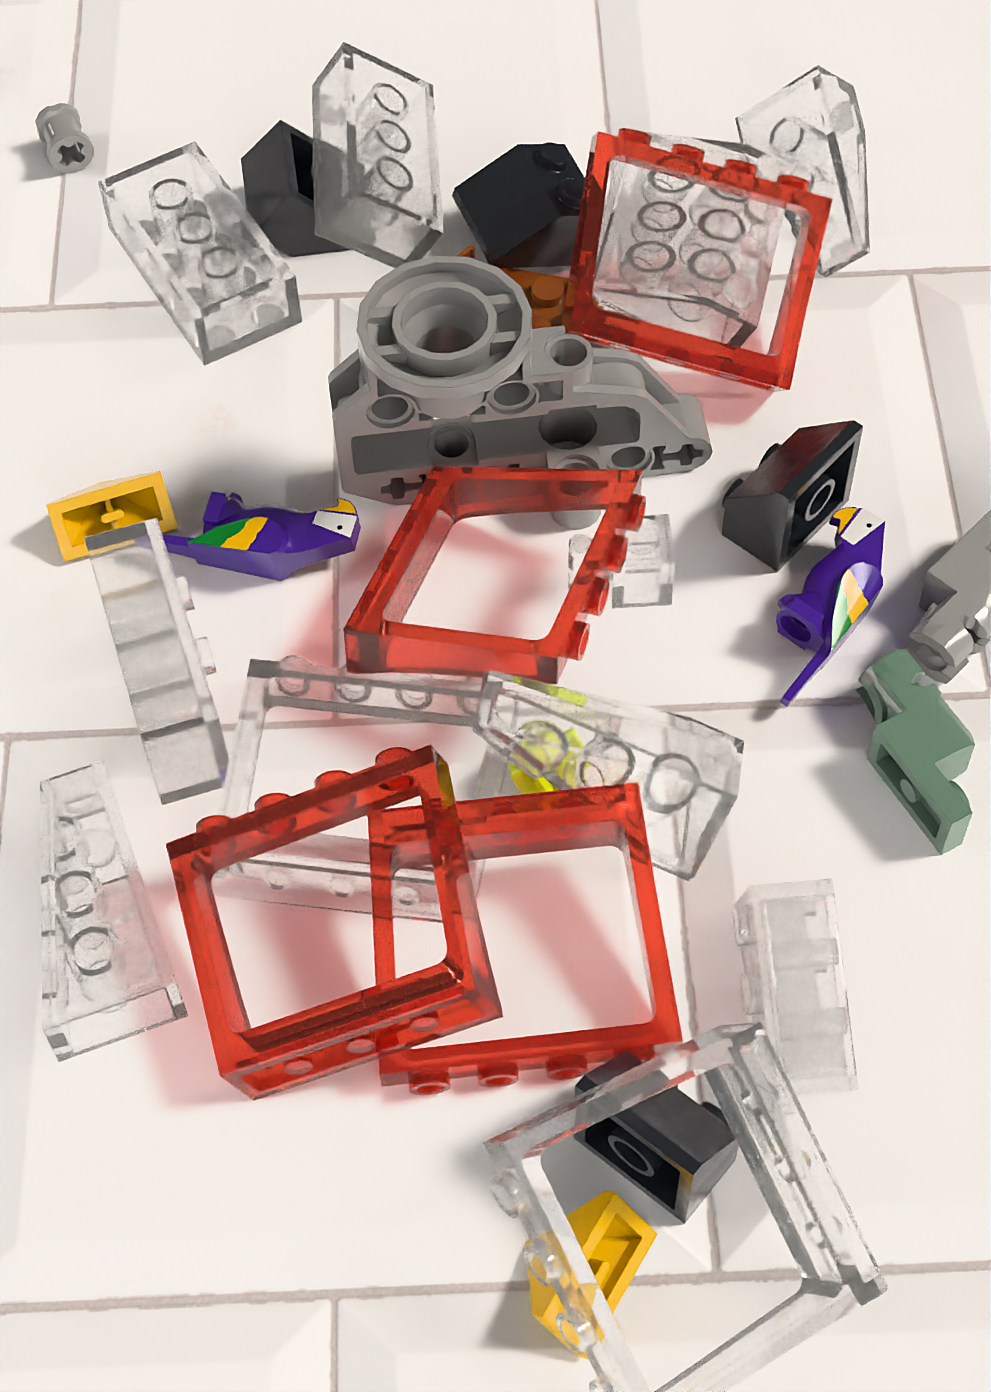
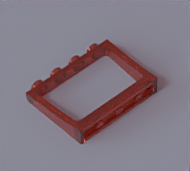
(674, 347)
(383, 644)
(514, 828)
(366, 1023)

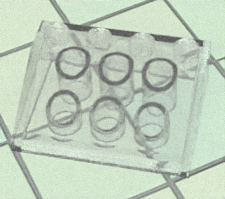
(686, 249)

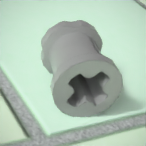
(61, 145)

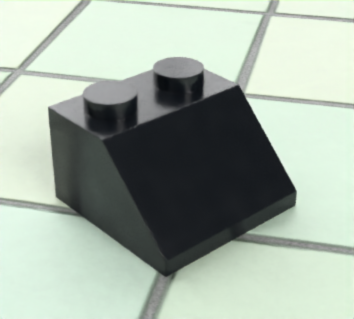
(281, 191)
(524, 206)
(792, 491)
(663, 1143)

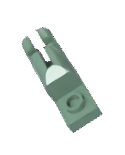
(918, 747)

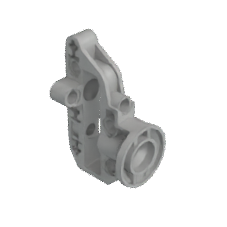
(460, 342)

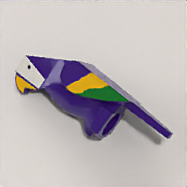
(268, 537)
(834, 593)

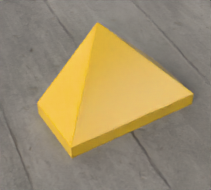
(109, 507)
(614, 1246)

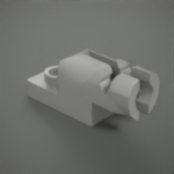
(955, 606)

